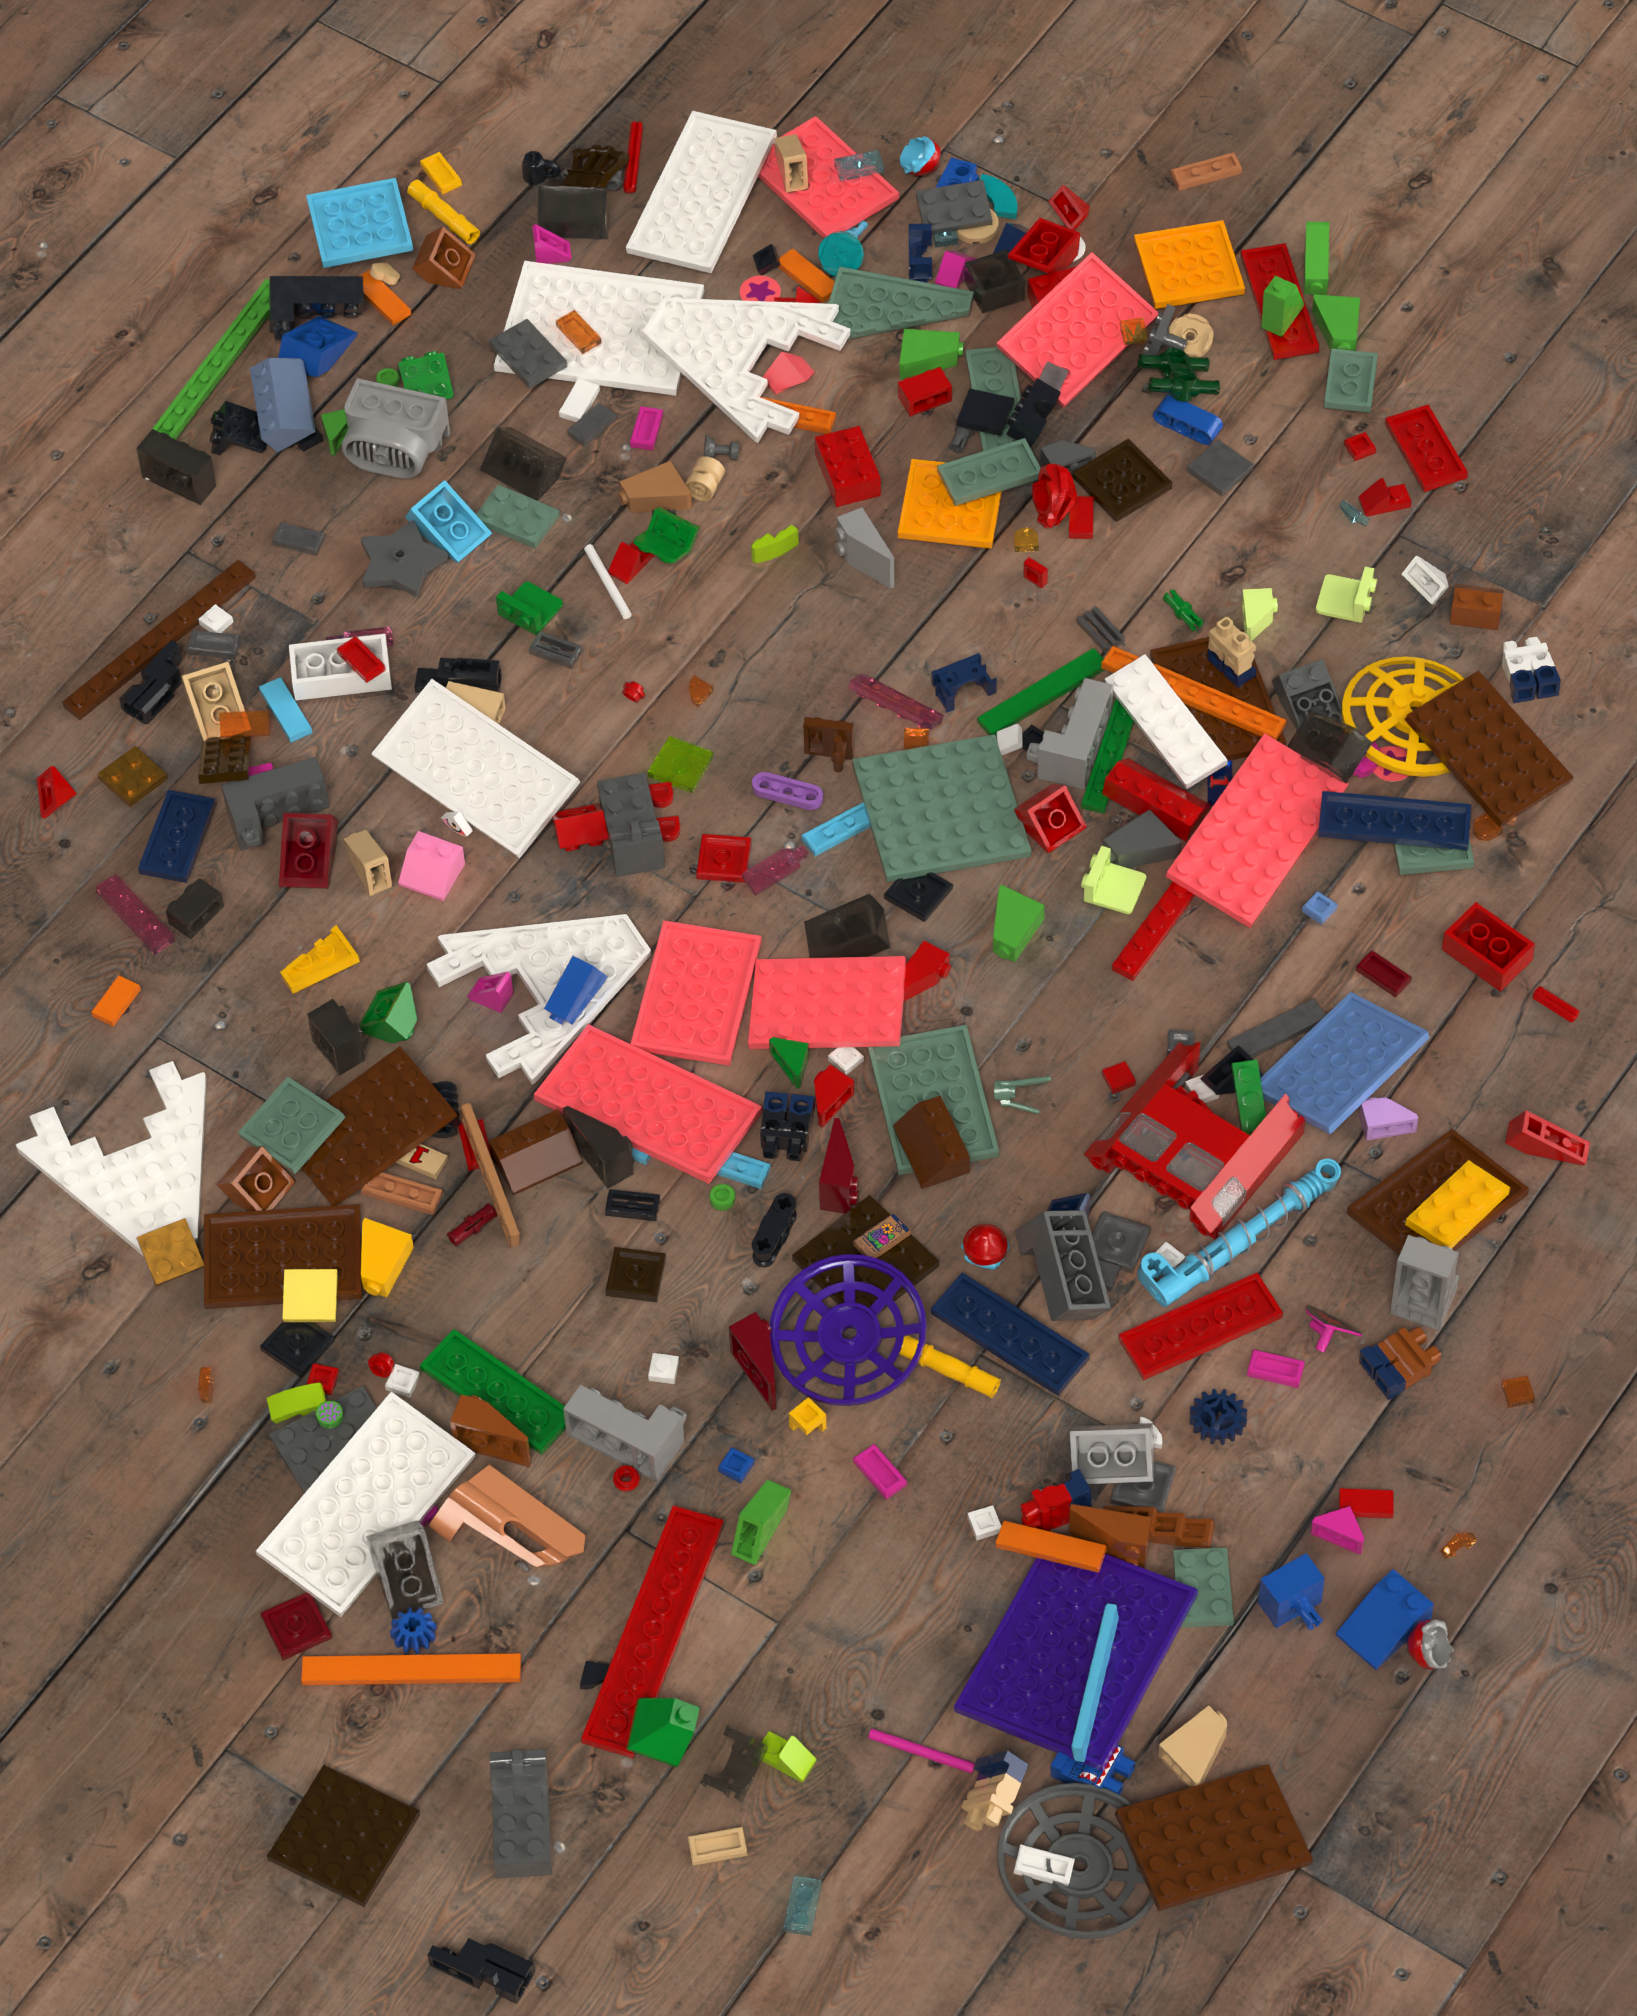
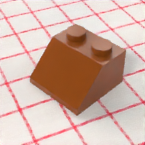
(444, 259)
(1476, 606)
(256, 1180)

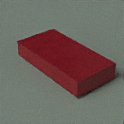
(1383, 973)

